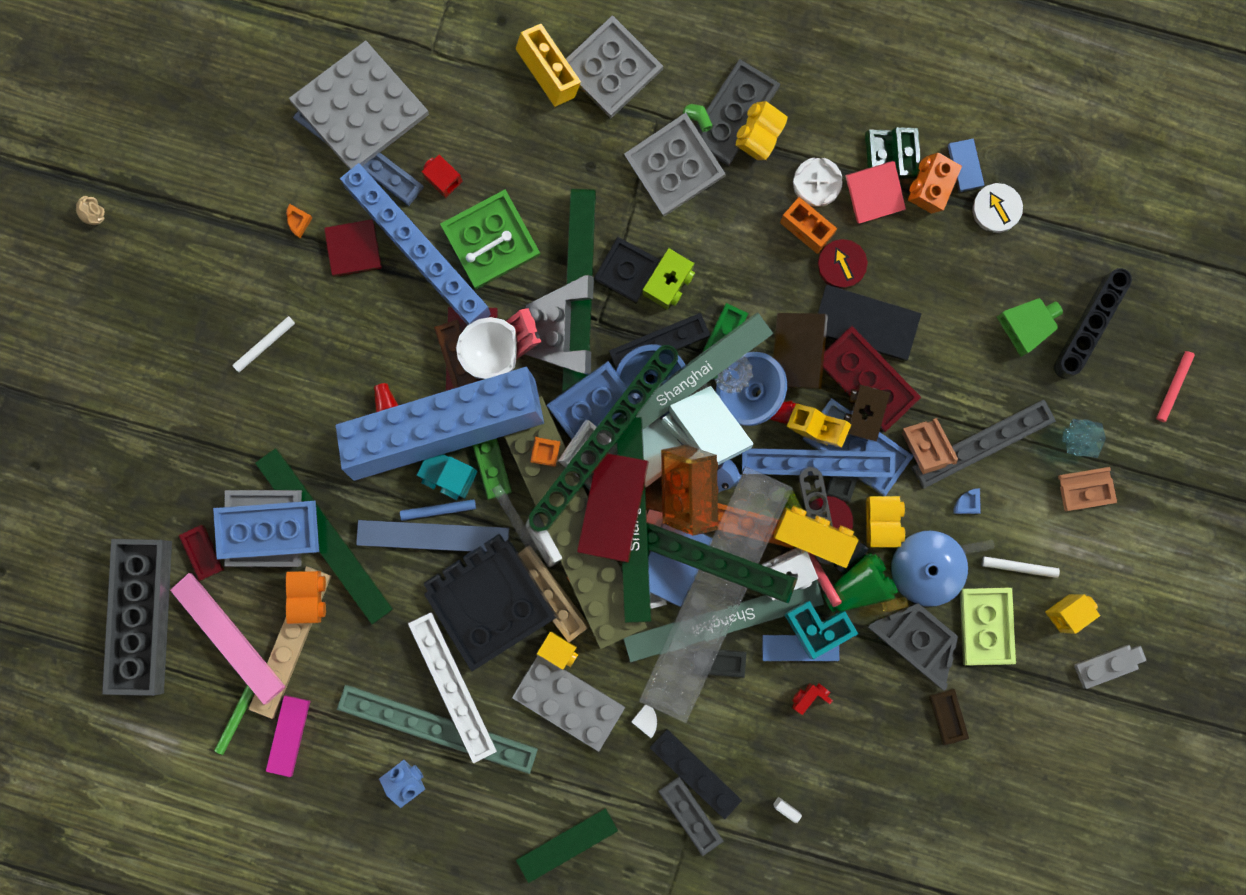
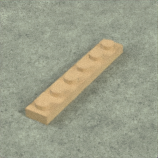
(284, 658)

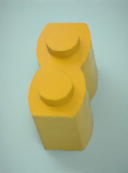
(761, 130)
(883, 521)

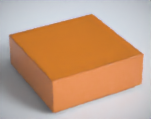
(545, 452)

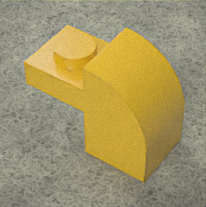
(817, 426)

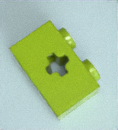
(670, 265)

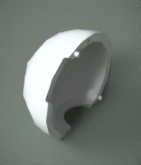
(487, 348)

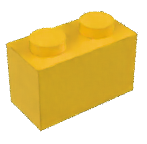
(1073, 613)

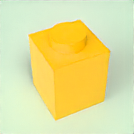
(558, 651)

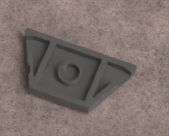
(919, 640)

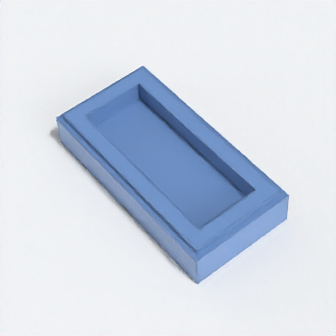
(966, 155)

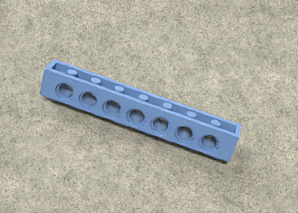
(414, 245)

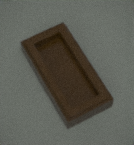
(948, 716)

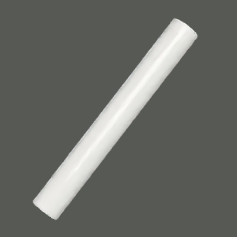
(263, 344)
(1020, 567)

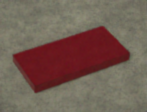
(855, 362)
(613, 508)

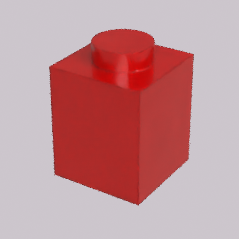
(441, 175)

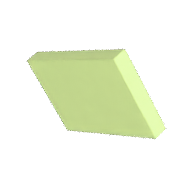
(987, 626)

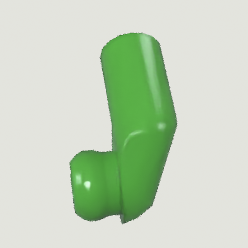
(699, 114)

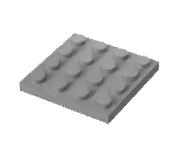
(359, 106)

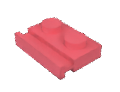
(525, 331)

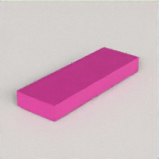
(288, 736)

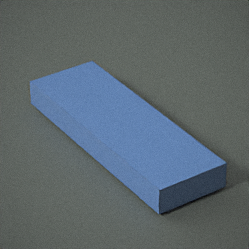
(790, 649)

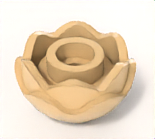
(89, 210)

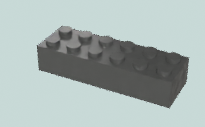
(137, 617)

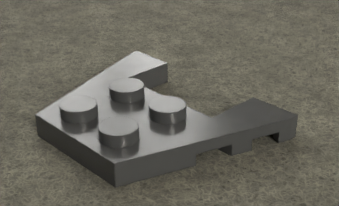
(553, 323)

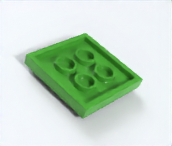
(483, 225)

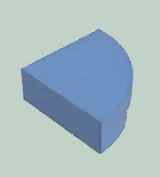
(968, 503)

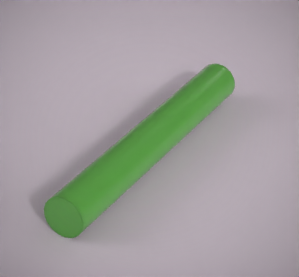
(234, 721)

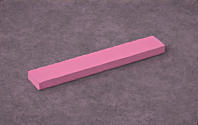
(228, 638)

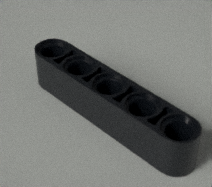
(1102, 317)

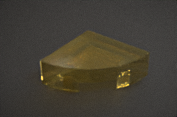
(895, 604)

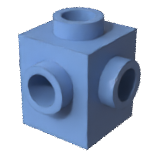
(402, 783)

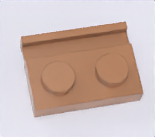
(929, 446)
(1087, 489)

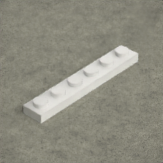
(452, 688)

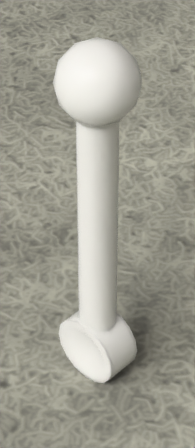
(506, 236)

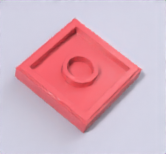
(875, 192)

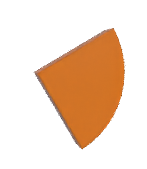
(297, 220)

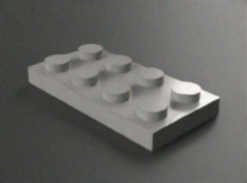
(569, 702)

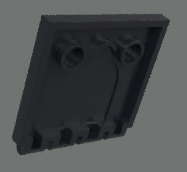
(488, 601)

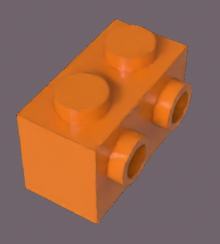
(934, 182)

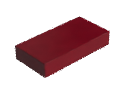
(201, 552)

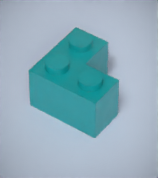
(449, 474)
(817, 635)

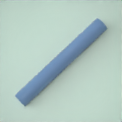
(437, 510)

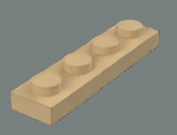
(569, 619)

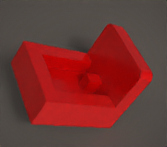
(804, 698)

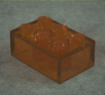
(689, 489)

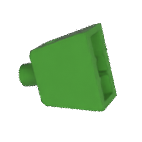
(1030, 324)

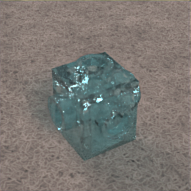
(1084, 438)

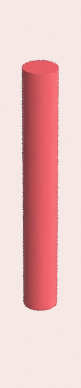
(1175, 386)
(825, 583)

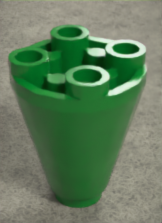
(864, 585)

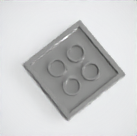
(613, 66)
(675, 164)
(260, 497)

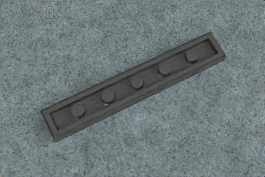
(991, 440)

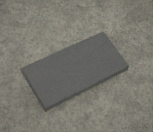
(730, 108)

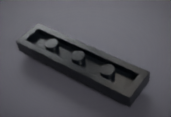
(676, 335)
(696, 774)

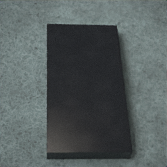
(881, 324)

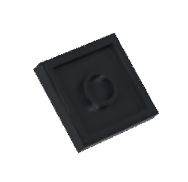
(626, 270)

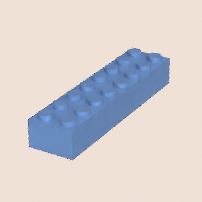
(439, 424)

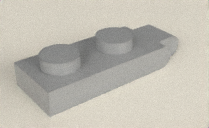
(1109, 665)

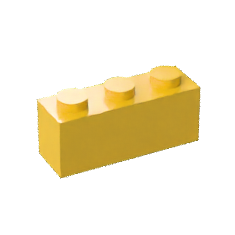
(548, 65)
(816, 536)

